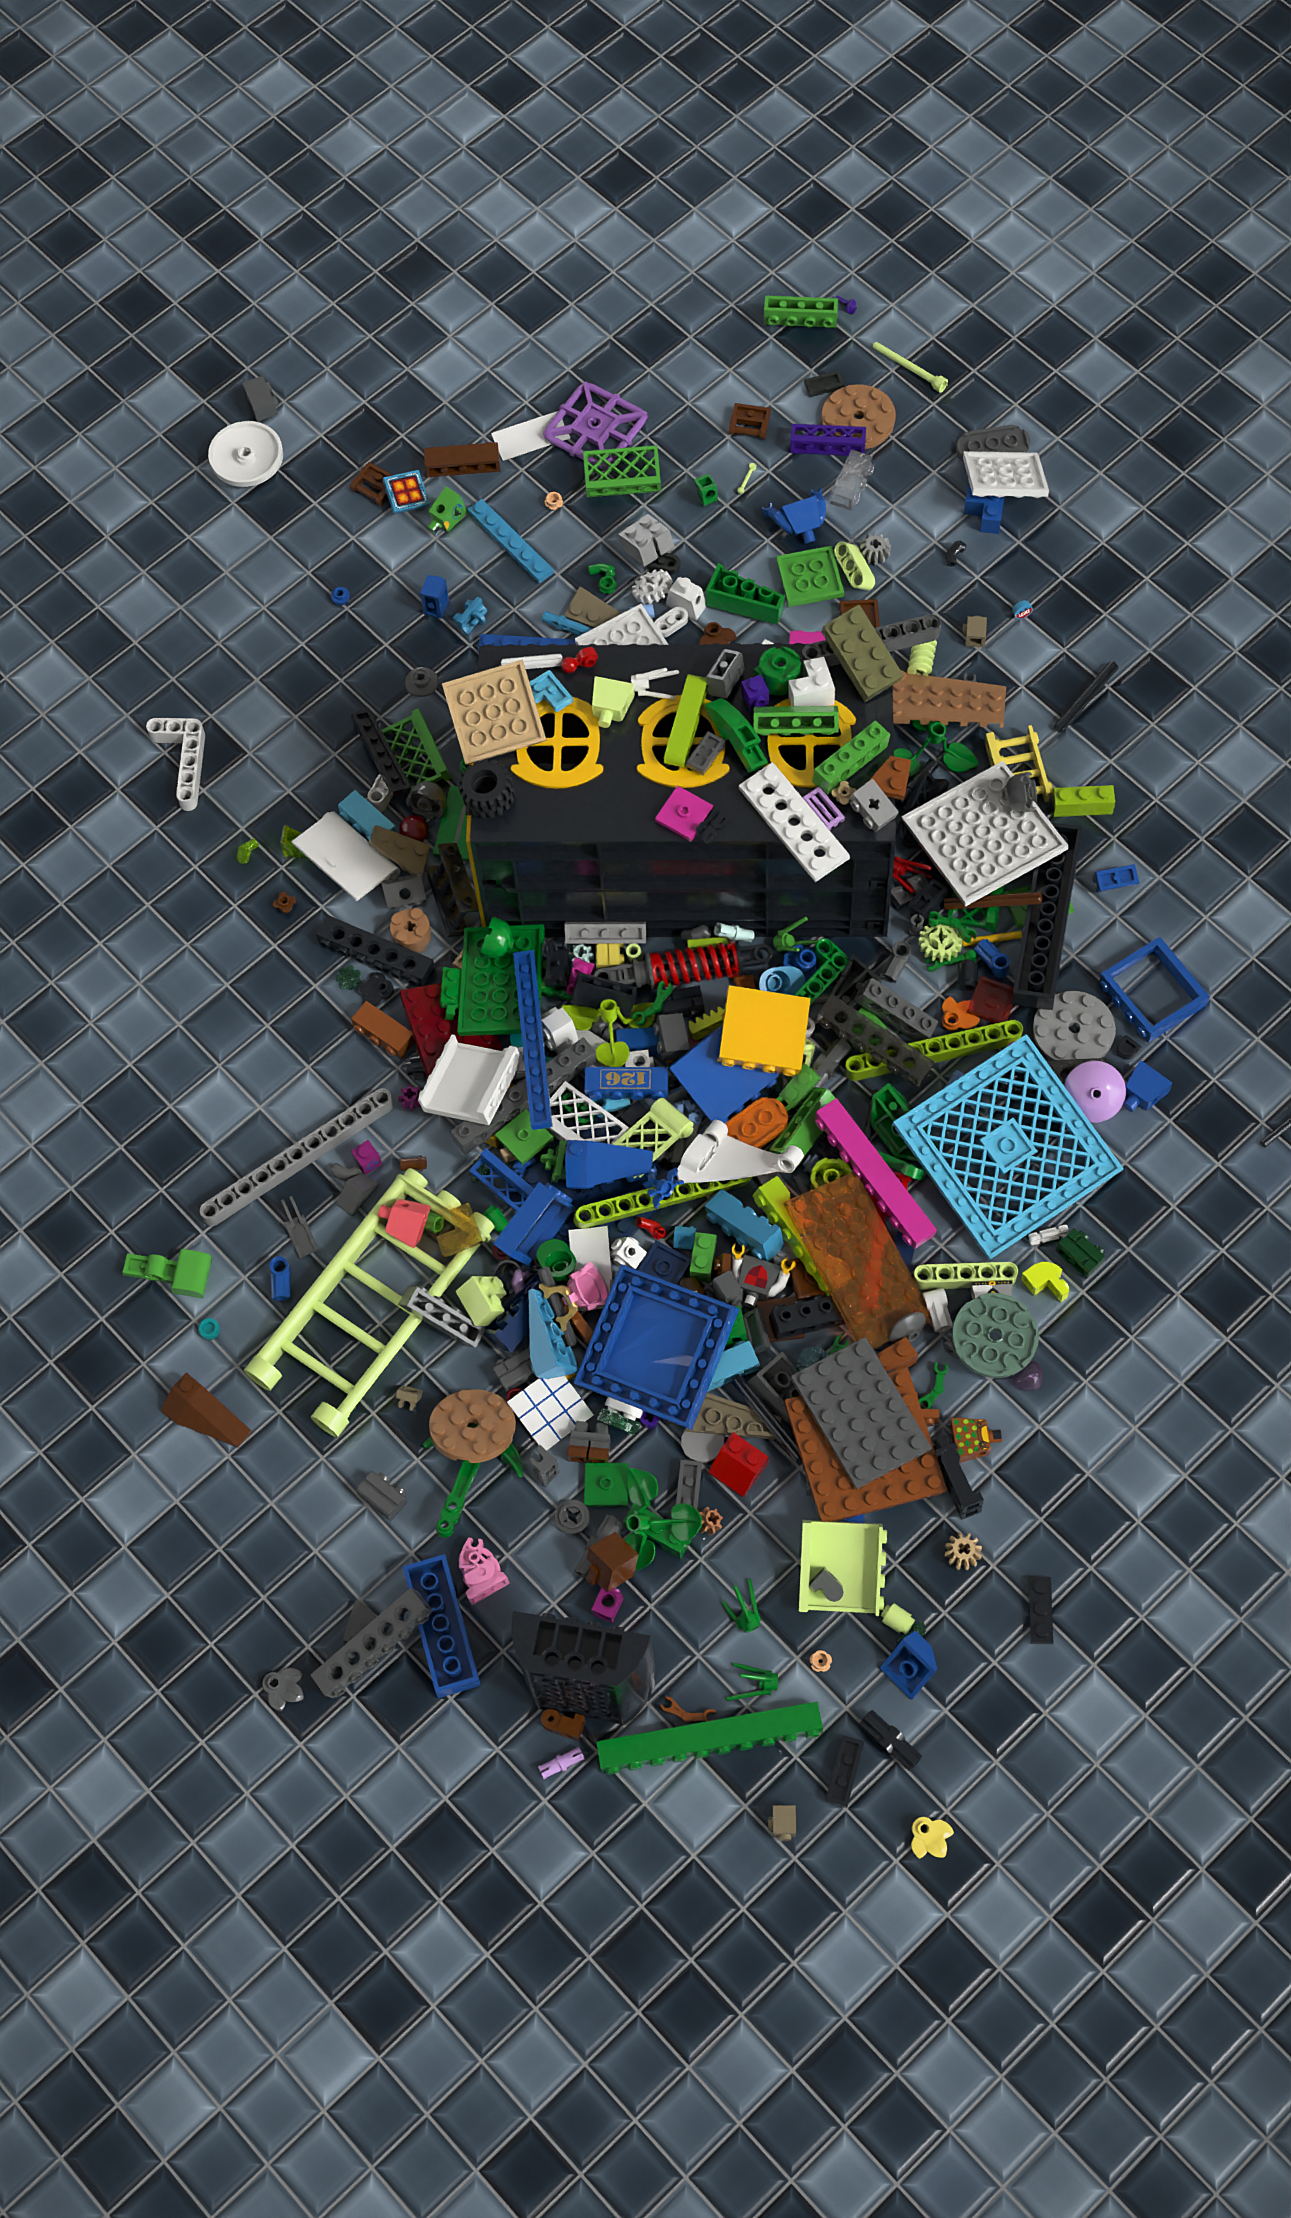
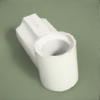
(937, 1306)

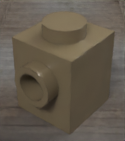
(975, 631)
(783, 1822)

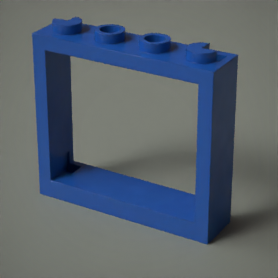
(1179, 972)
(527, 1217)

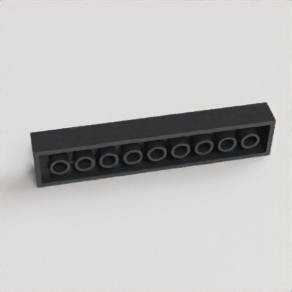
(1047, 925)

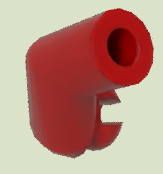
(652, 1227)

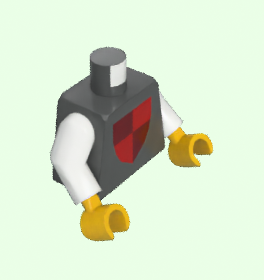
(759, 1277)

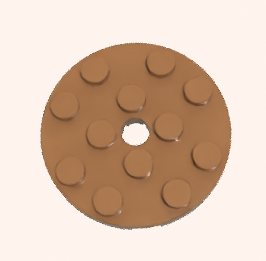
(861, 400)
(478, 1444)

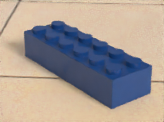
(444, 1632)

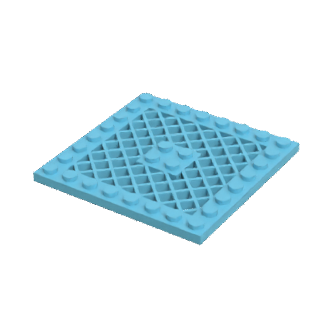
(1007, 1146)

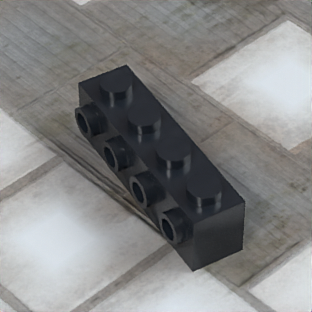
(805, 1317)

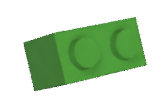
(703, 1256)

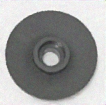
(908, 1327)

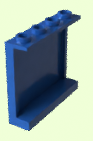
(717, 1087)

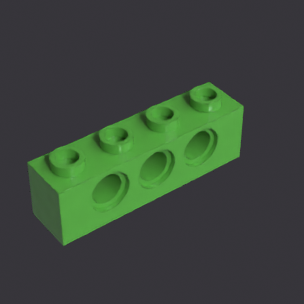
(851, 757)

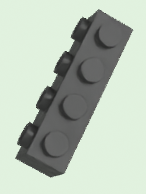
(441, 1316)

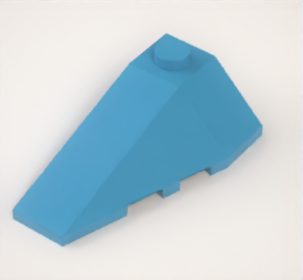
(547, 1349)

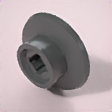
(421, 688)

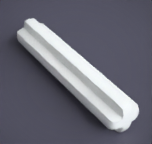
(537, 661)

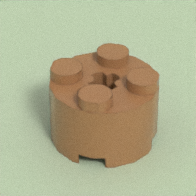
(411, 929)

